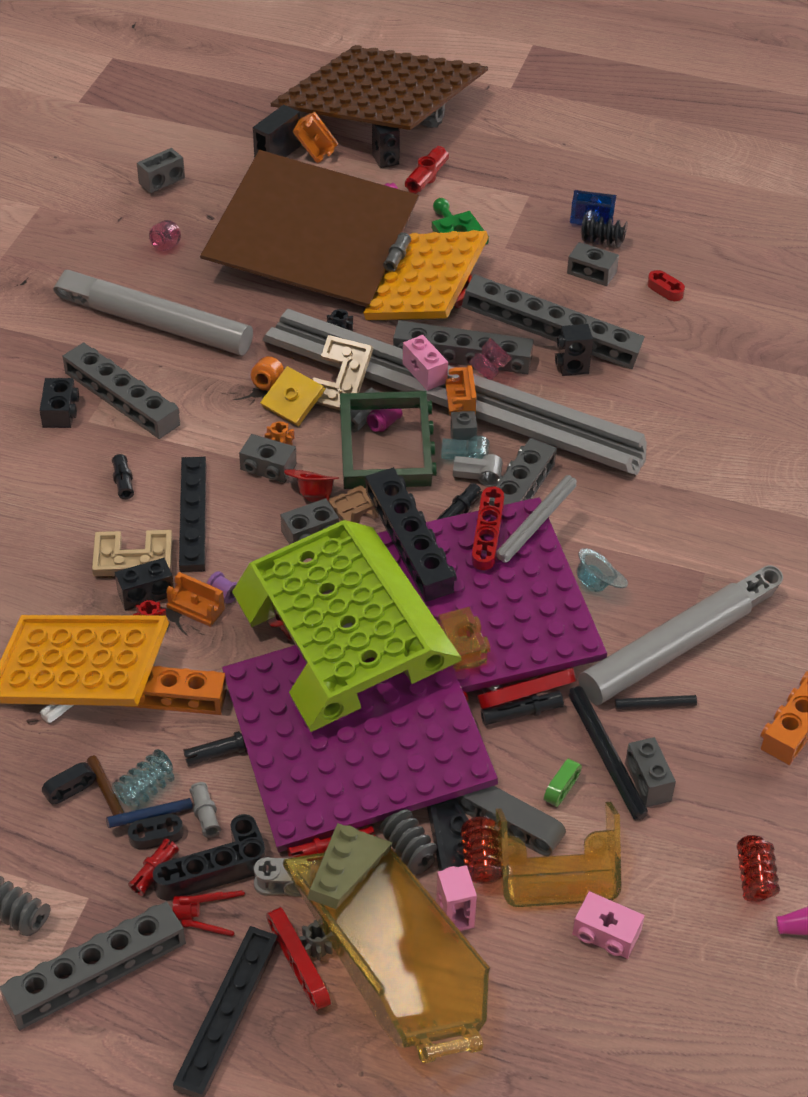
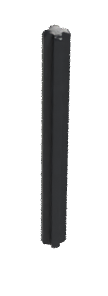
(608, 753)

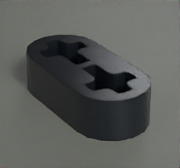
(68, 783)
(155, 831)

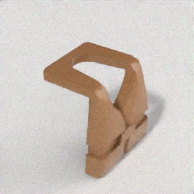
(353, 505)

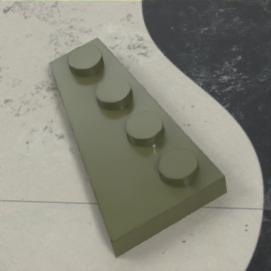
(345, 864)

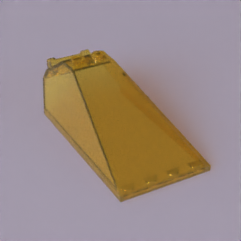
(404, 957)

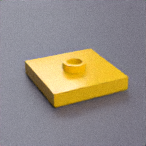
(292, 396)

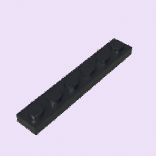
(192, 514)
(225, 1013)

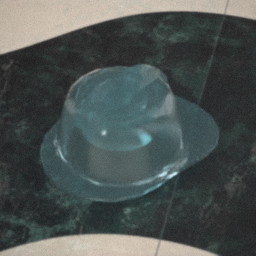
(597, 572)

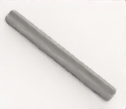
(536, 519)

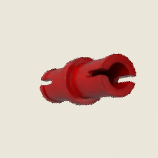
(144, 877)

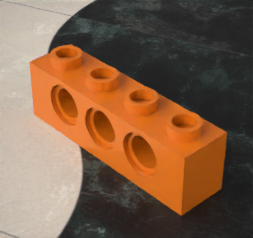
(184, 691)
(790, 727)

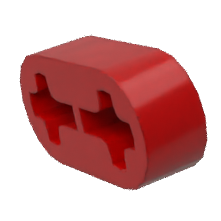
(666, 285)

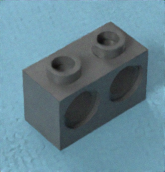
(160, 170)
(307, 520)
(650, 772)

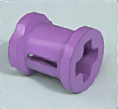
(219, 581)

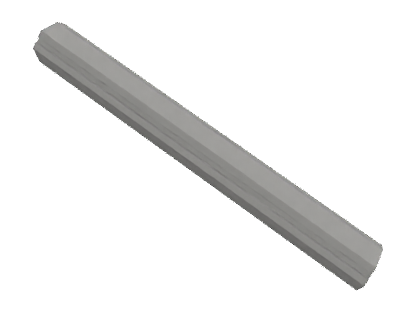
(494, 401)

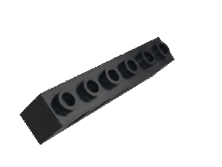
(410, 534)

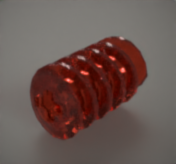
(481, 850)
(757, 868)

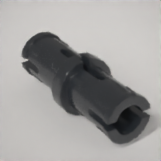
(123, 482)

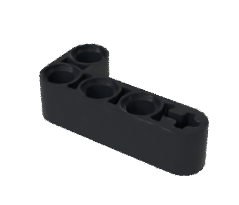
(176, 876)

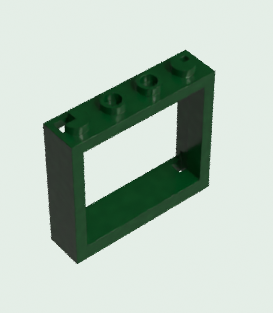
(387, 400)

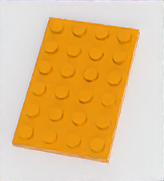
(428, 276)
(80, 659)

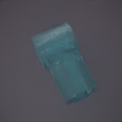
(475, 447)

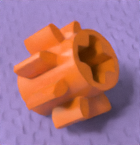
(280, 432)

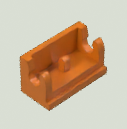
(315, 137)
(461, 390)
(195, 599)

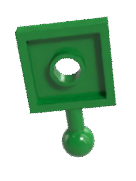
(460, 222)

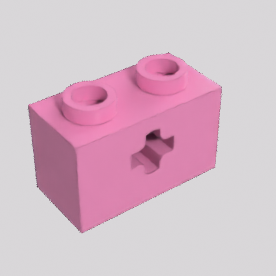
(425, 362)
(457, 896)
(608, 925)

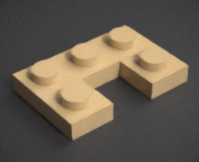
(354, 361)
(110, 558)

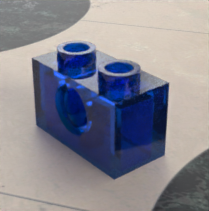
(592, 204)

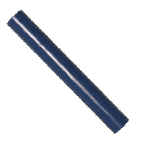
(167, 808)

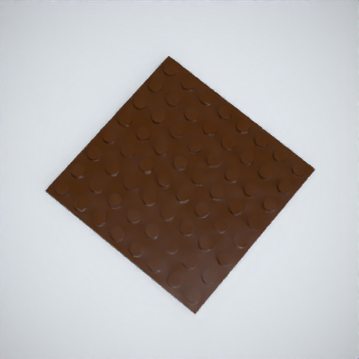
(381, 87)
(310, 227)

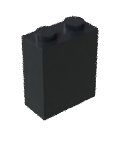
(276, 133)

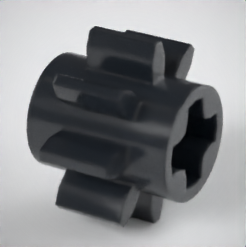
(340, 318)

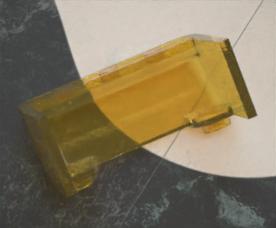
(563, 877)

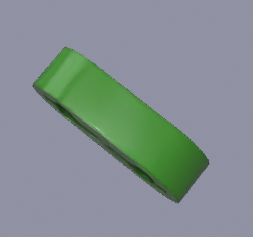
(562, 782)

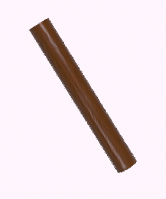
(105, 786)

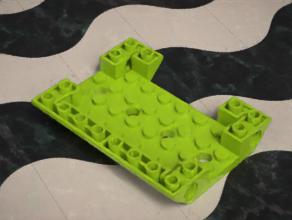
(366, 591)

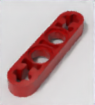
(488, 527)
(527, 688)
(298, 959)

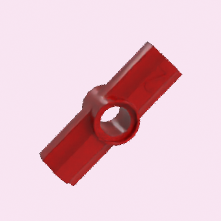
(426, 170)

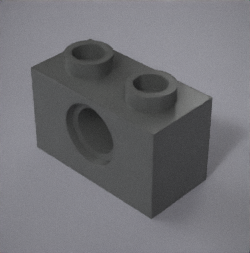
(592, 264)
(267, 458)

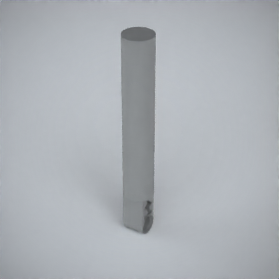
(155, 312)
(678, 635)

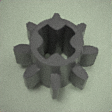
(315, 941)

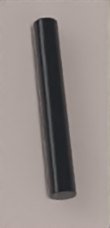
(656, 702)

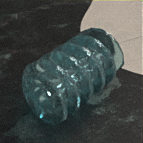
(144, 778)

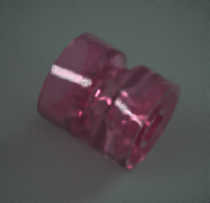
(484, 366)

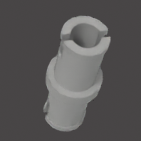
(205, 809)

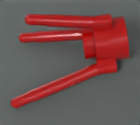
(189, 907)

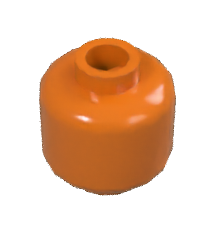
(266, 372)

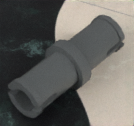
(397, 252)

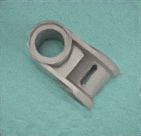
(277, 876)

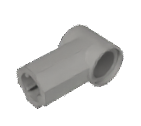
(485, 470)

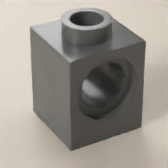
(463, 425)

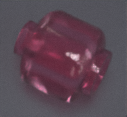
(164, 235)

